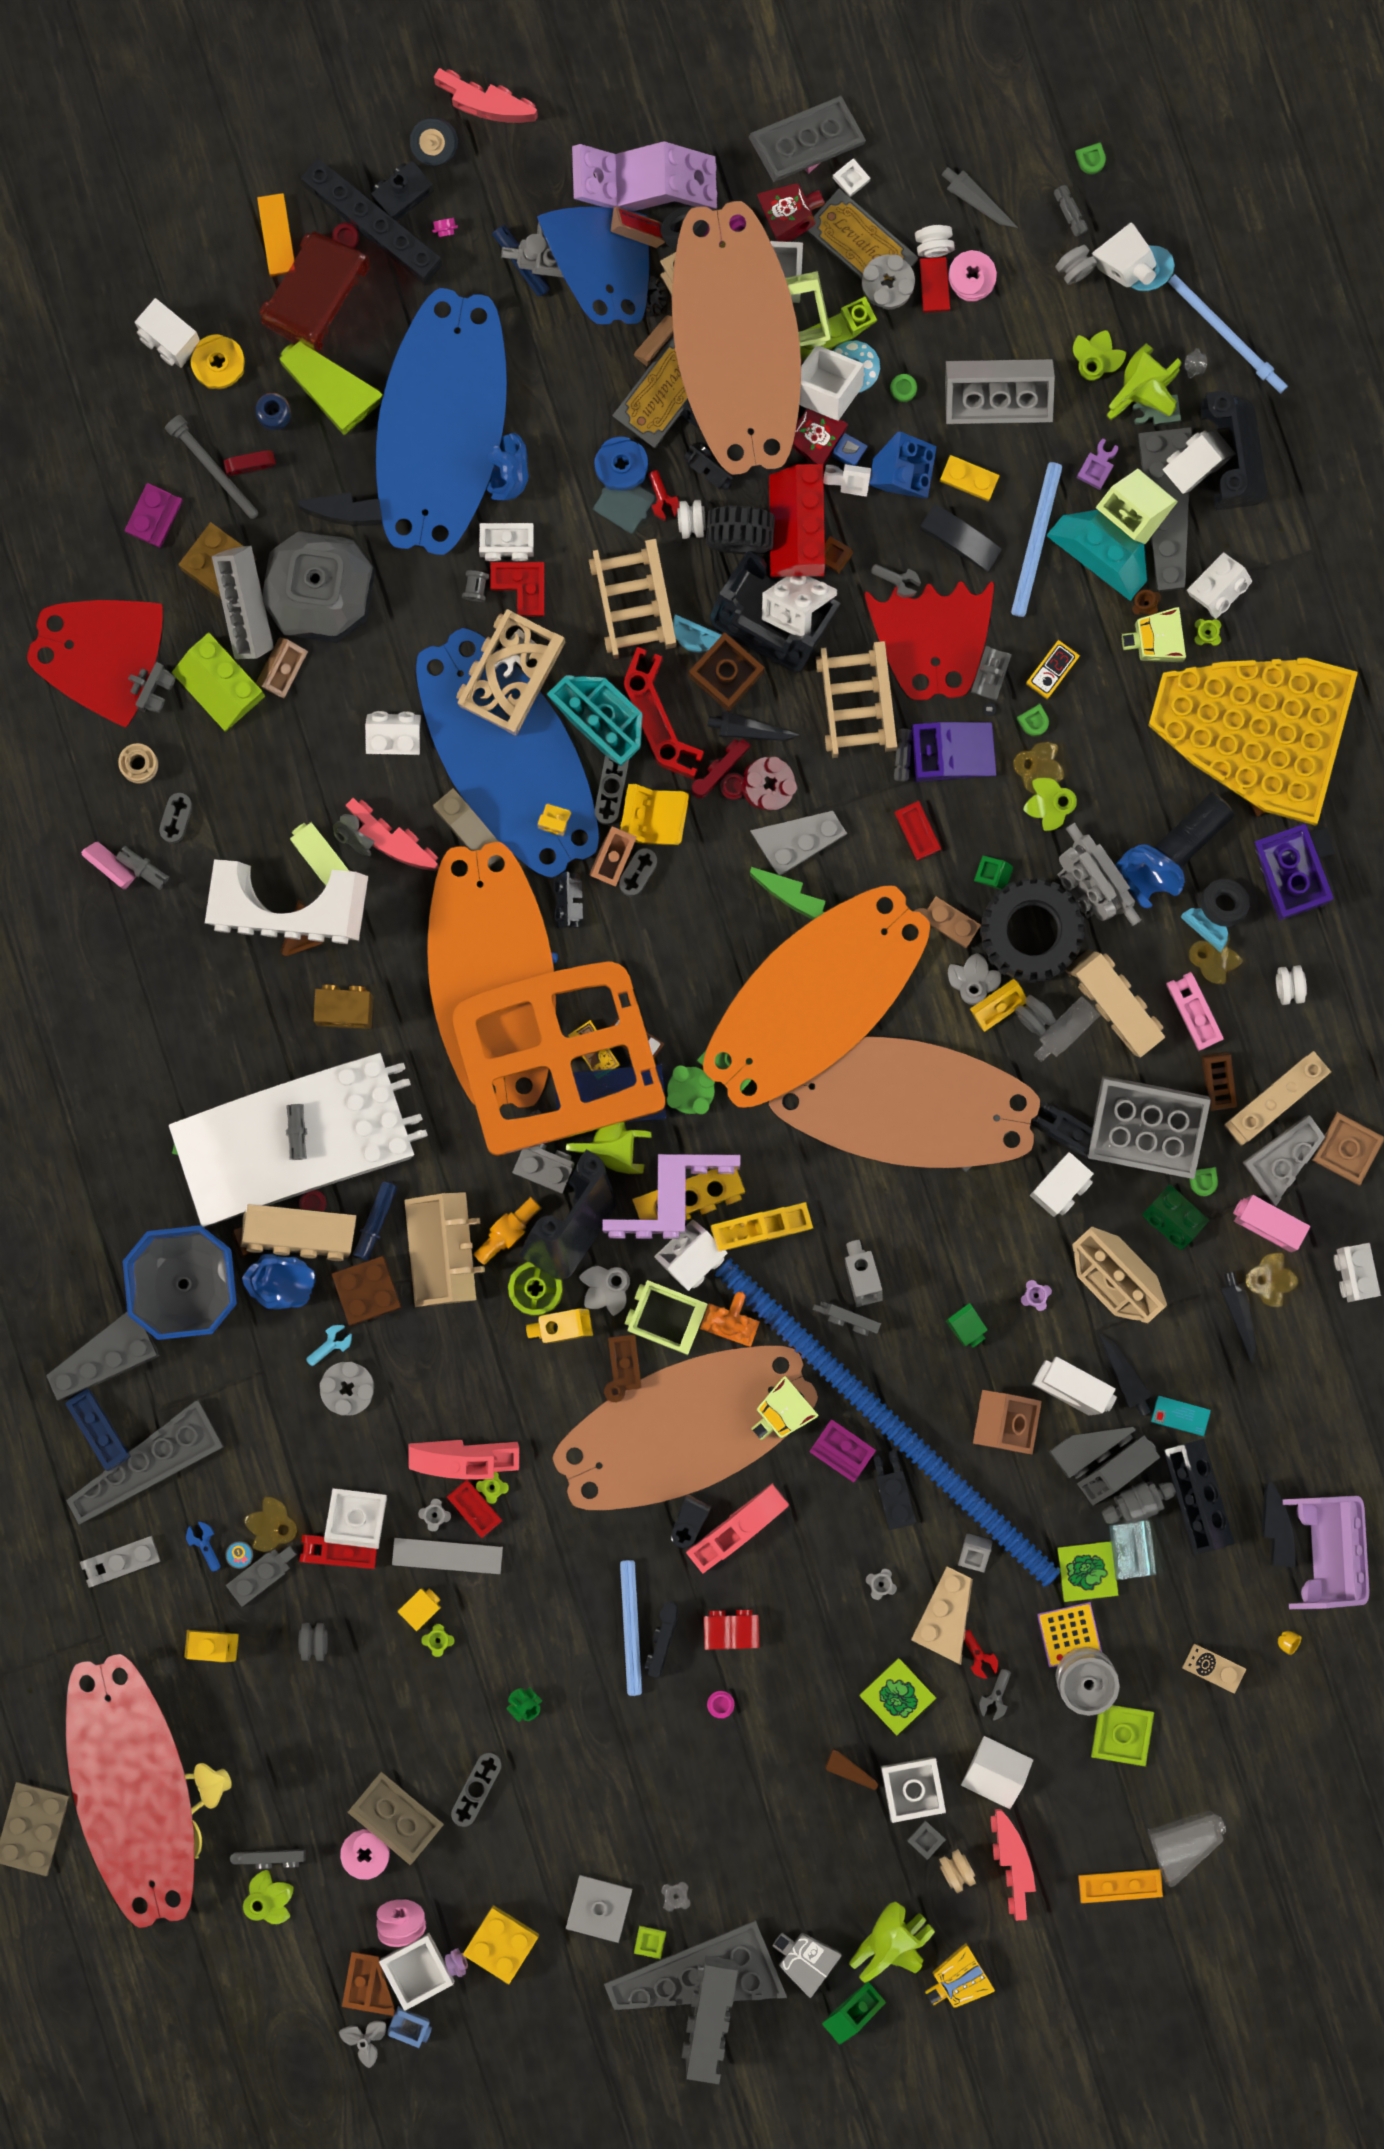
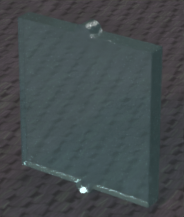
(624, 507)

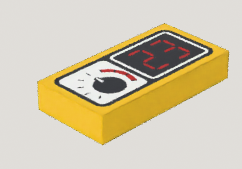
(1052, 669)

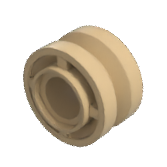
(147, 772)
(957, 1871)

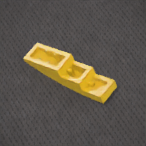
(761, 1227)

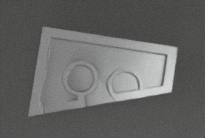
(797, 840)
(1282, 1159)

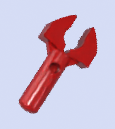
(662, 496)
(979, 1655)

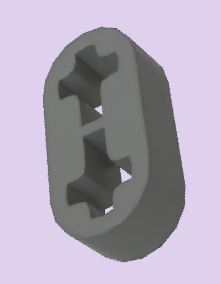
(182, 819)
(643, 877)

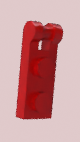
(337, 1553)

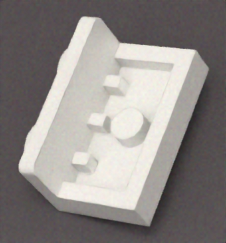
(506, 540)
(1220, 585)
(393, 733)

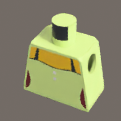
(1158, 637)
(783, 1411)

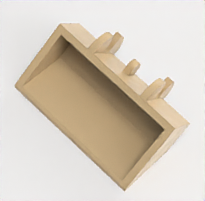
(441, 1249)

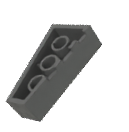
(108, 1354)
(710, 2019)

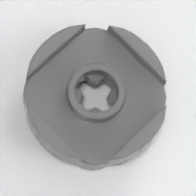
(893, 267)
(331, 1386)

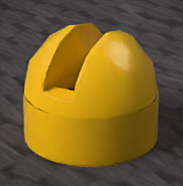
(1289, 1642)

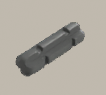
(1070, 210)
(903, 755)

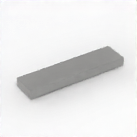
(447, 1556)

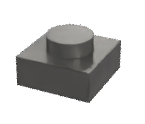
(926, 1839)

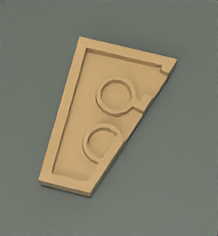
(945, 1616)

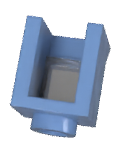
(409, 2027)

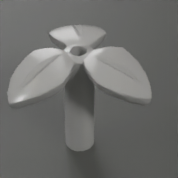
(367, 2052)

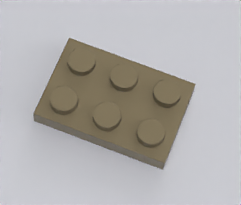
(395, 1818)
(32, 1828)

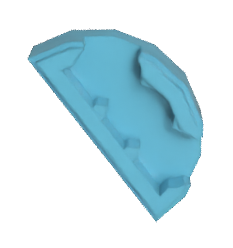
(693, 636)
(1213, 933)

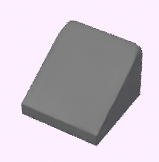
(975, 1552)

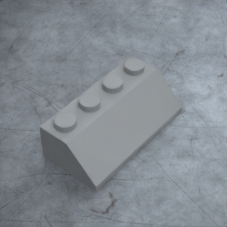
(999, 391)

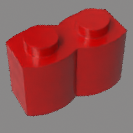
(731, 1631)

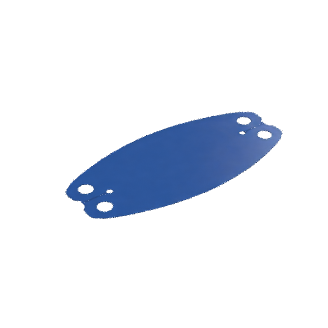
(439, 419)
(504, 774)

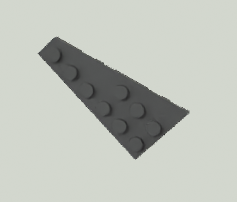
(674, 1977)

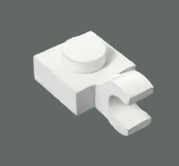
(852, 480)

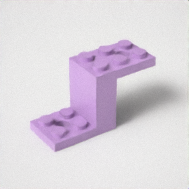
(644, 177)
(671, 1195)

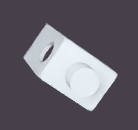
(1126, 258)

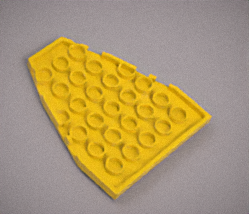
(1259, 728)

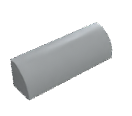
(243, 602)

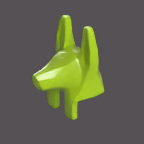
(1146, 384)
(614, 1147)
(893, 1943)

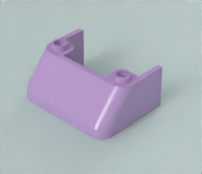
(1337, 1551)

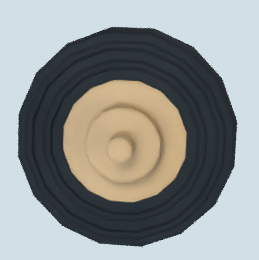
(433, 141)

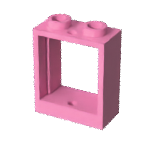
(1270, 1223)

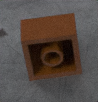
(726, 672)
(366, 1291)

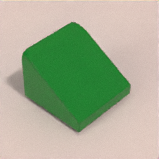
(993, 872)

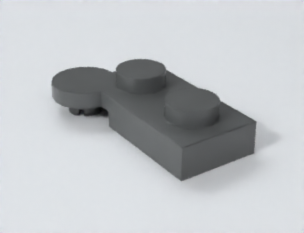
(840, 1316)

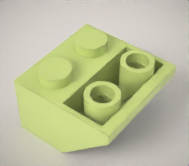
(1137, 505)

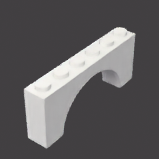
(332, 915)
(1075, 1387)

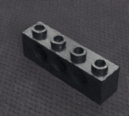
(1199, 1496)

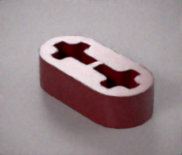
(249, 463)

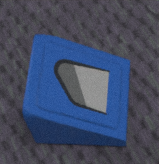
(849, 450)

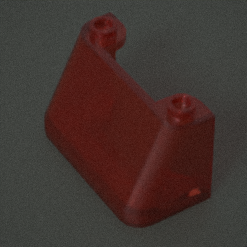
(314, 290)

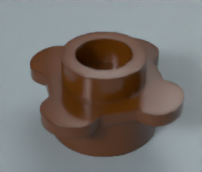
(1146, 596)

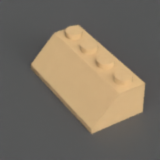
(297, 1232)

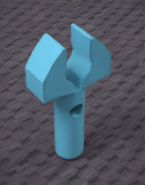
(329, 1345)

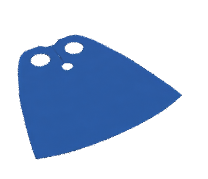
(596, 257)

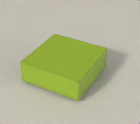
(649, 1942)

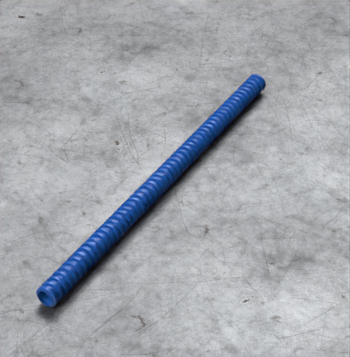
(888, 1423)

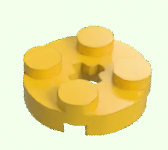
(231, 369)

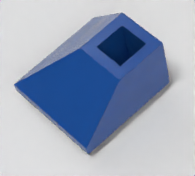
(904, 466)

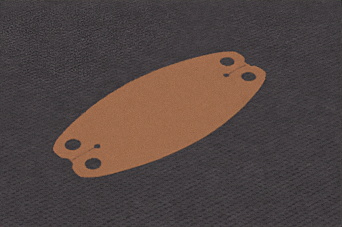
(736, 337)
(913, 1106)
(678, 1430)

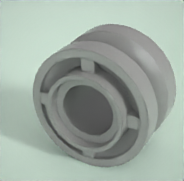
(1076, 264)

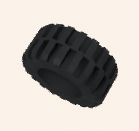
(1058, 904)

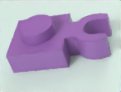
(1096, 467)

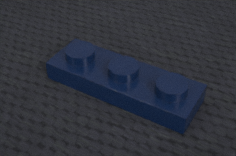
(97, 1429)

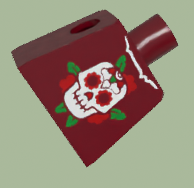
(789, 210)
(817, 436)

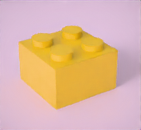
(501, 1944)

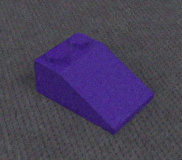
(1293, 872)

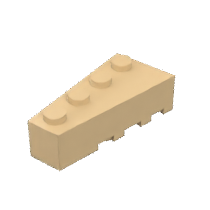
(1116, 1001)

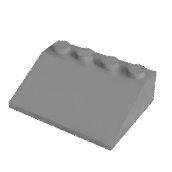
(1148, 1127)

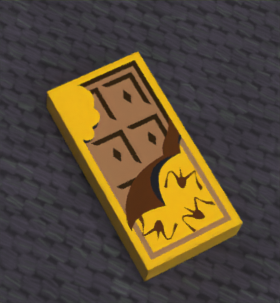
(598, 1060)

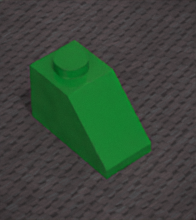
(967, 1326)
(853, 2013)

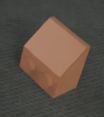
(1007, 1422)

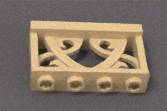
(515, 708)

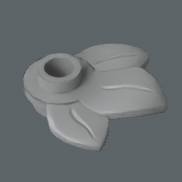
(975, 975)
(602, 1291)

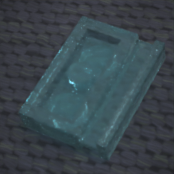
(1132, 1550)

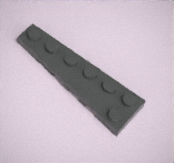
(1170, 538)
(164, 1453)

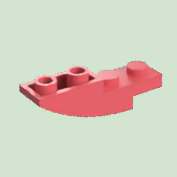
(493, 105)
(399, 845)
(458, 1461)
(737, 1528)
(1012, 1853)

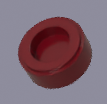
(346, 234)

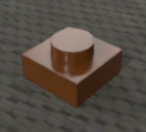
(836, 554)

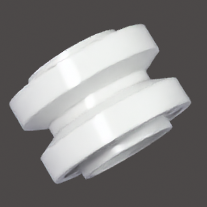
(934, 241)
(691, 519)
(1291, 985)

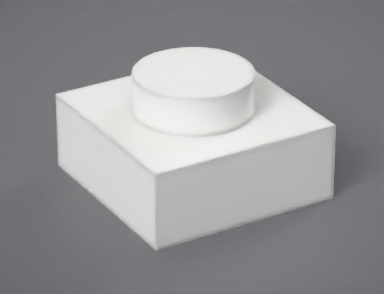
(851, 178)

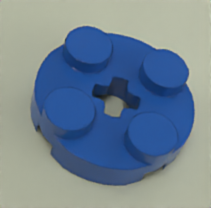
(629, 451)

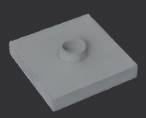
(599, 1908)

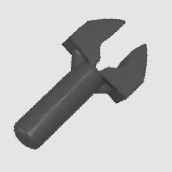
(899, 580)
(996, 1695)

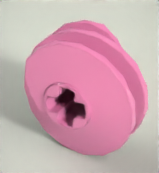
(972, 288)
(350, 1855)
(400, 1923)

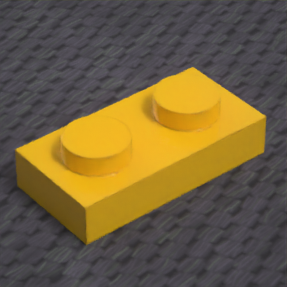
(969, 478)
(998, 1005)

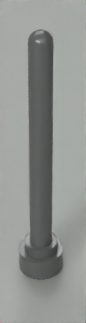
(178, 428)

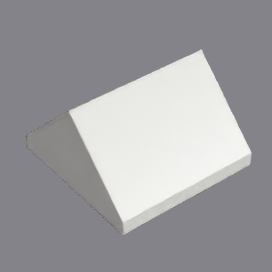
(997, 1772)

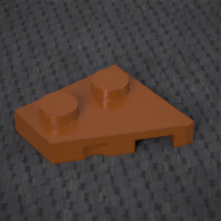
(367, 1986)

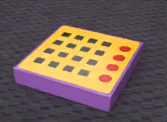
(1068, 1630)

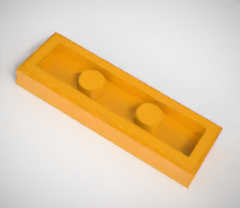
(276, 234)
(1120, 1885)

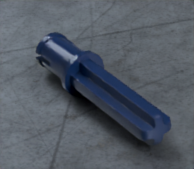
(535, 281)
(375, 1221)

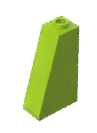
(335, 391)

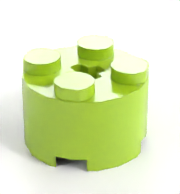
(523, 1299)

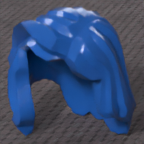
(510, 468)
(1149, 872)
(279, 1281)

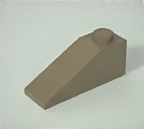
(465, 823)

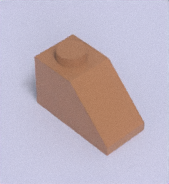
(613, 856)

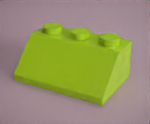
(217, 682)

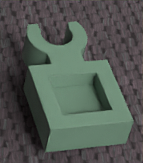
(1158, 417)

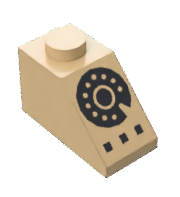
(1214, 1668)

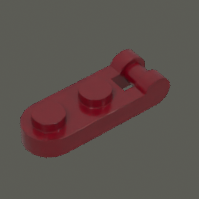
(720, 768)

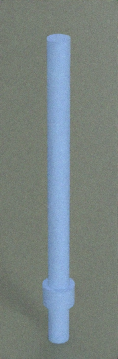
(1264, 370)

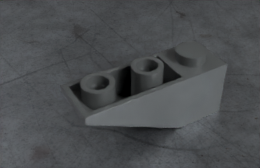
(1082, 1449)

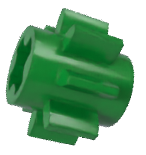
(524, 1704)

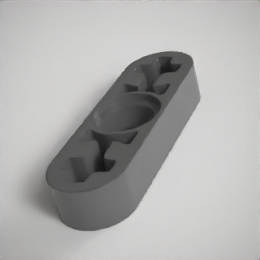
(601, 804)
(487, 1786)

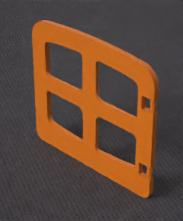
(556, 1054)

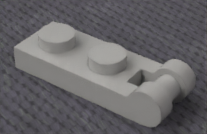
(121, 1561)

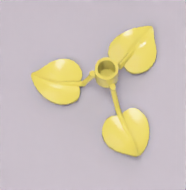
(211, 1786)

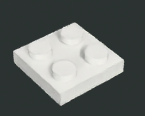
(355, 1518)

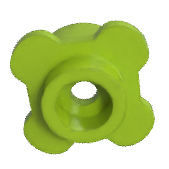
(1211, 625)
(491, 1495)
(438, 1632)

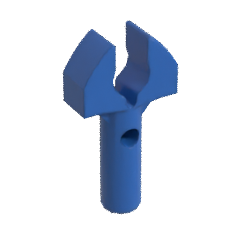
(204, 1545)

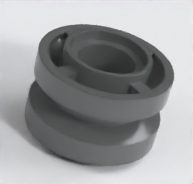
(1035, 1015)
(313, 1641)

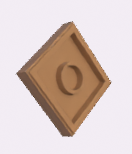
(1348, 1149)

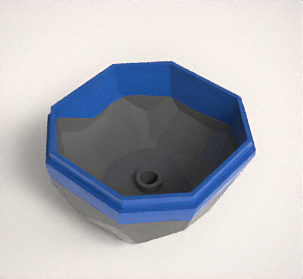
(154, 1276)

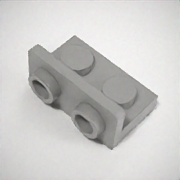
(544, 1167)

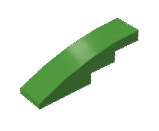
(789, 893)

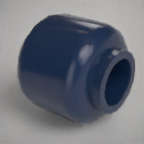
(270, 403)

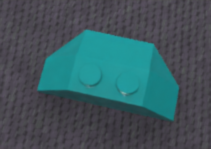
(1103, 550)
(600, 715)

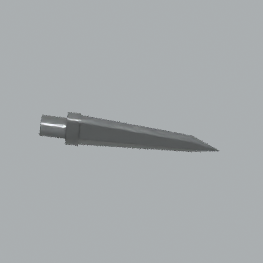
(970, 192)

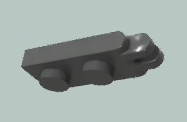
(264, 1859)

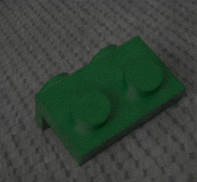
(1175, 1217)

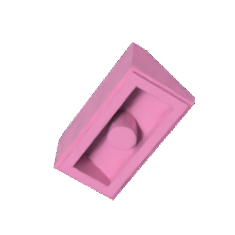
(107, 863)

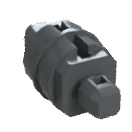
(1138, 1502)

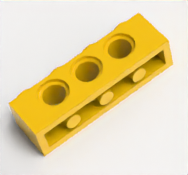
(732, 1189)

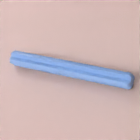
(631, 1629)

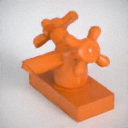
(730, 1323)

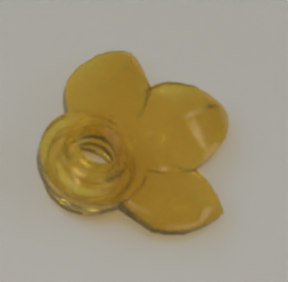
(1041, 764)
(1215, 963)
(1275, 1279)
(267, 1525)

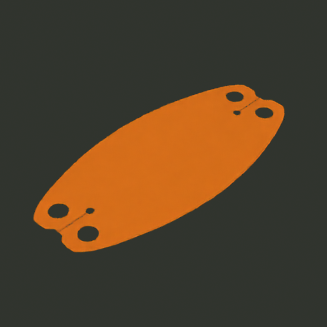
(482, 943)
(816, 996)

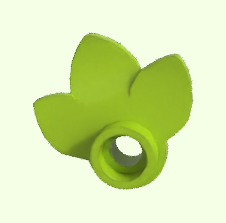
(1098, 352)
(1046, 804)
(271, 1896)

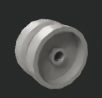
(1101, 1678)

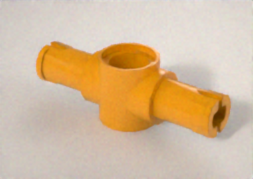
(507, 1231)

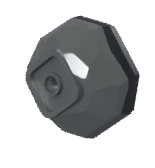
(324, 608)

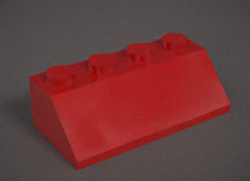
(798, 509)

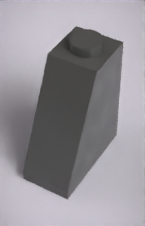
(1119, 1470)

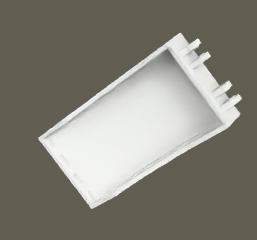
(242, 1148)

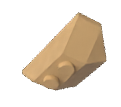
(1118, 1276)

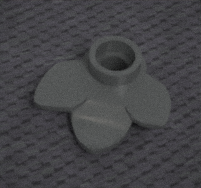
(347, 832)

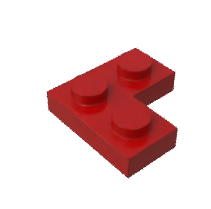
(526, 579)

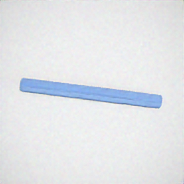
(1036, 539)

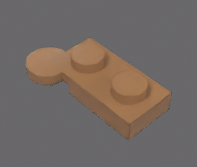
(950, 922)

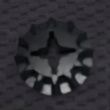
(657, 299)

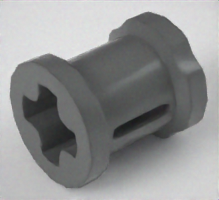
(477, 579)

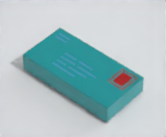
(1180, 1415)

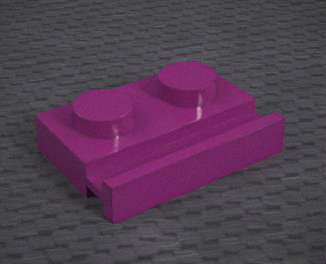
(153, 515)
(842, 1450)

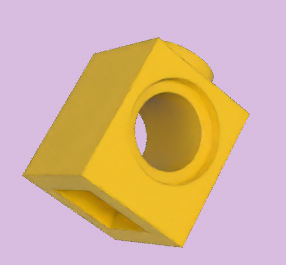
(420, 1608)

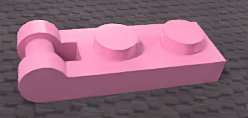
(1195, 1012)

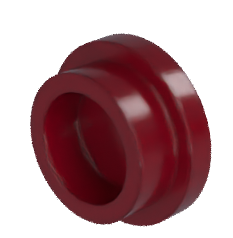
(732, 786)
(313, 1201)

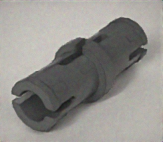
(142, 867)
(296, 1132)

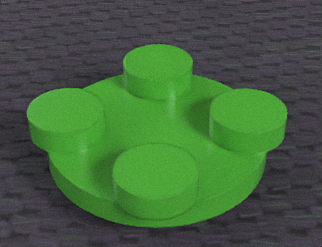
(690, 1090)

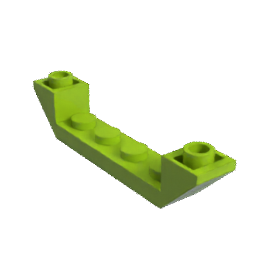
(844, 326)

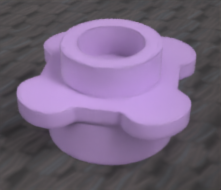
(1032, 1288)
(456, 1963)

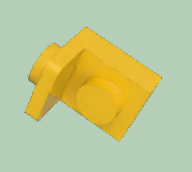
(554, 819)

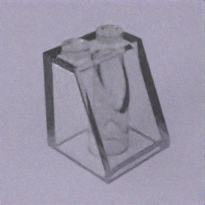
(1185, 1844)

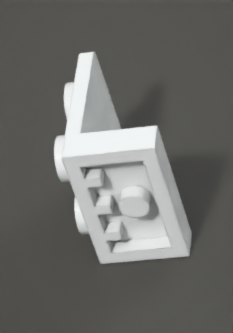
(792, 601)
(1357, 1272)

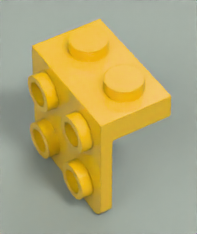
(654, 815)

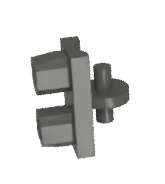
(991, 673)
(147, 698)

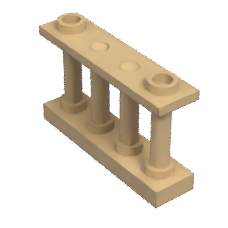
(659, 607)
(881, 710)
(1277, 1098)

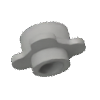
(442, 1515)
(885, 1577)

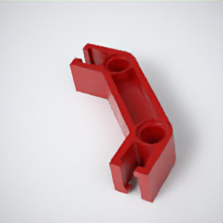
(655, 721)

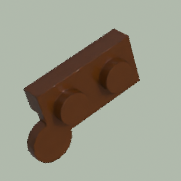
(624, 1367)

